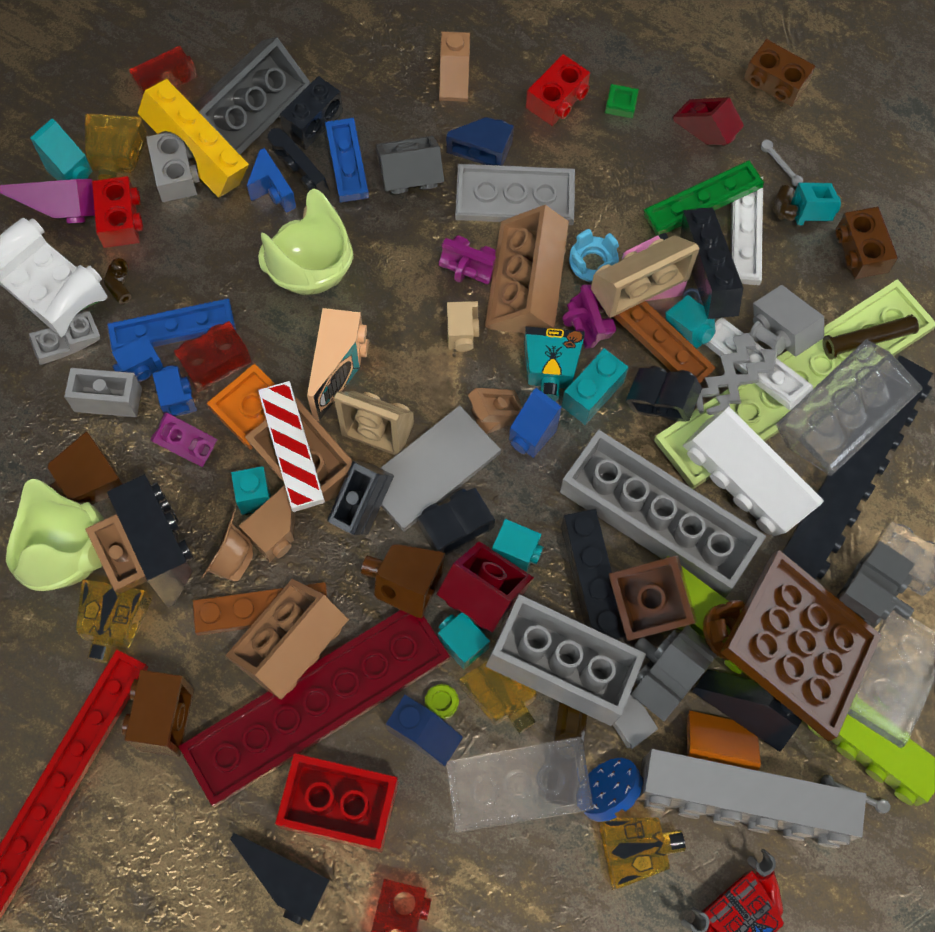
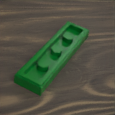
(710, 193)

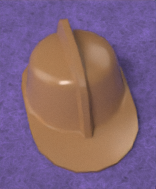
(232, 555)

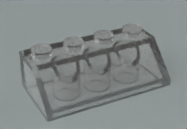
(848, 407)

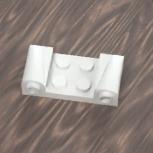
(44, 278)

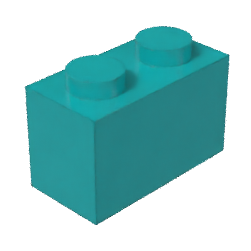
(594, 386)

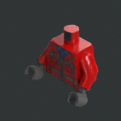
(745, 906)

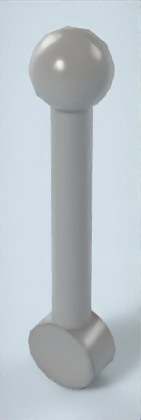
(766, 147)
(881, 806)

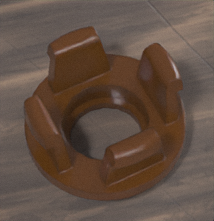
(715, 624)

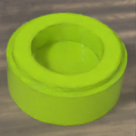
(442, 701)

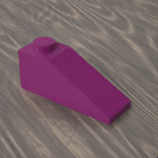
(57, 199)

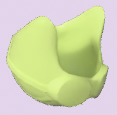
(309, 252)
(50, 539)

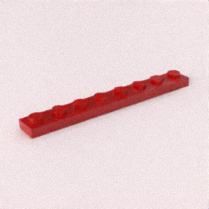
(65, 773)

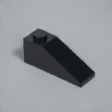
(749, 706)
(287, 882)

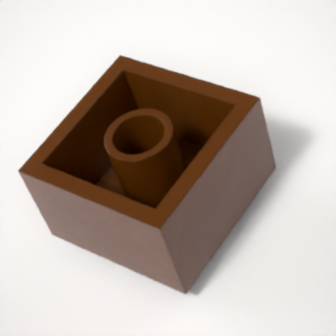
(652, 598)
(158, 713)

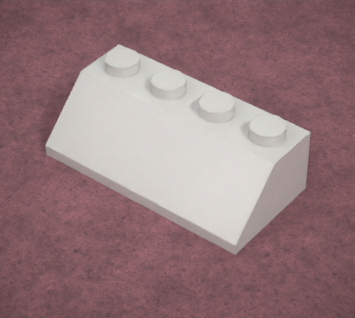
(751, 473)

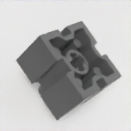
(876, 583)
(671, 670)

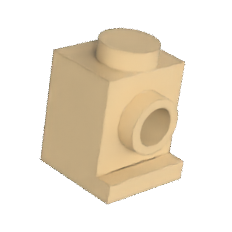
(462, 325)

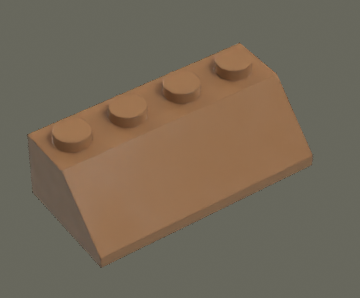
(527, 271)

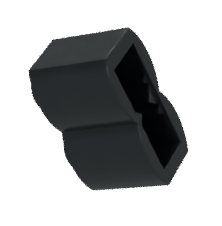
(664, 393)
(457, 521)

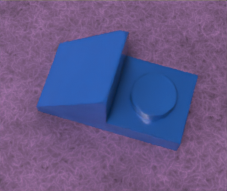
(268, 179)

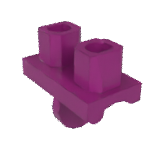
(467, 261)
(585, 316)
(183, 439)

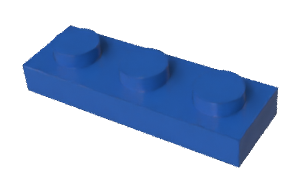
(347, 160)

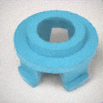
(591, 244)

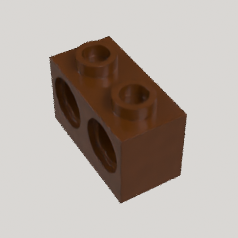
(779, 72)
(871, 241)

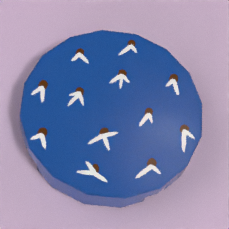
(613, 787)

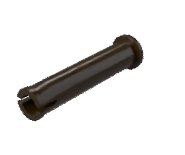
(877, 334)

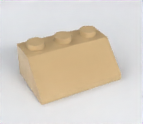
(644, 274)

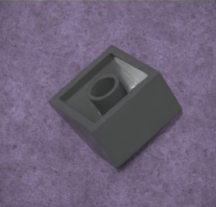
(410, 164)

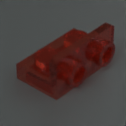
(170, 65)

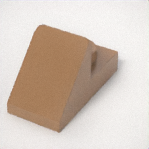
(494, 408)

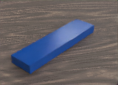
(171, 325)

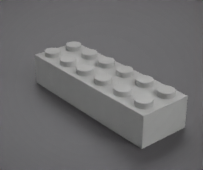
(661, 512)
(752, 798)

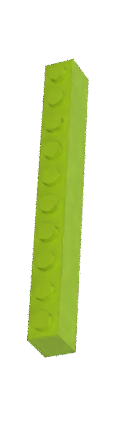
(905, 769)

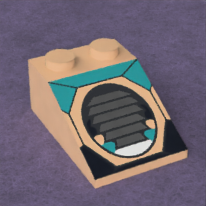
(336, 357)

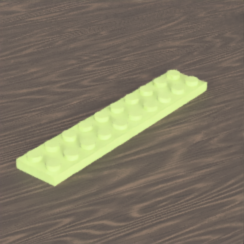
(762, 411)

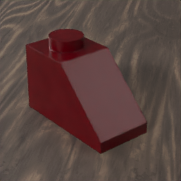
(710, 120)

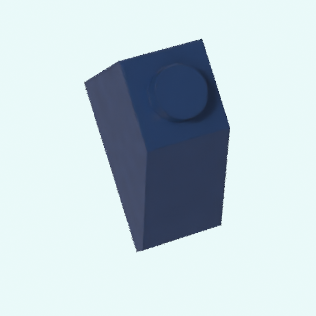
(481, 141)
(423, 730)

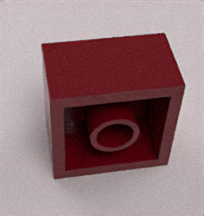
(484, 586)

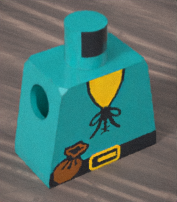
(552, 358)

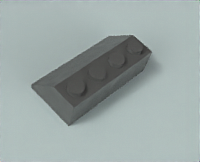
(253, 94)

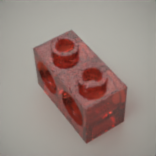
(216, 362)
(386, 916)

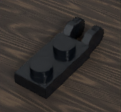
(297, 161)

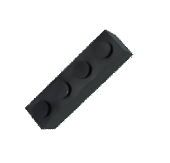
(714, 267)
(591, 573)

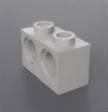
(169, 166)

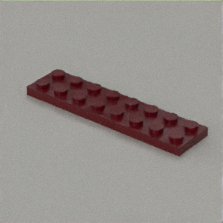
(322, 702)

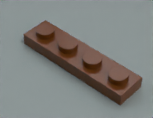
(664, 341)
(235, 611)

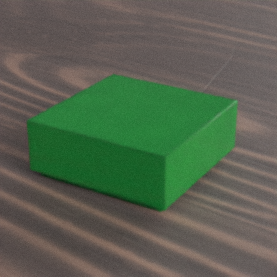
(621, 101)

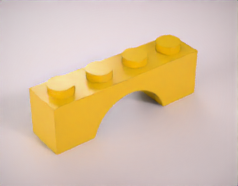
(216, 159)

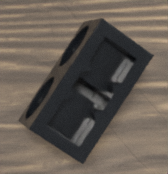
(306, 115)

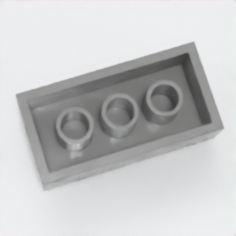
(566, 660)

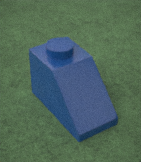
(535, 423)

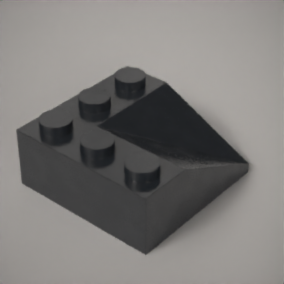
(153, 536)

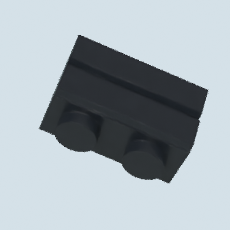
(360, 498)

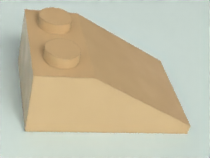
(373, 421)

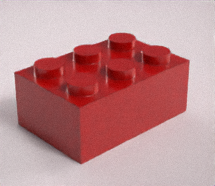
(337, 802)

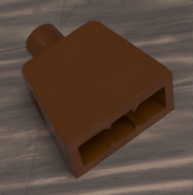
(83, 472)
(406, 577)

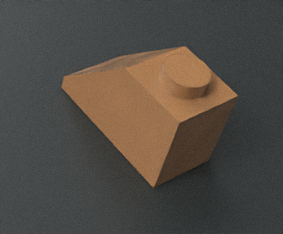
(454, 66)
(271, 526)
(116, 554)

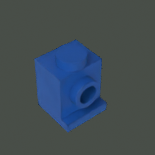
(137, 358)
(174, 391)

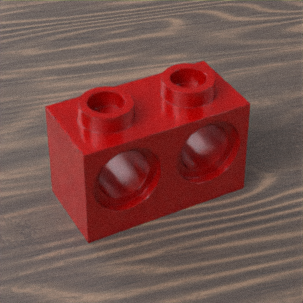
(552, 95)
(113, 212)

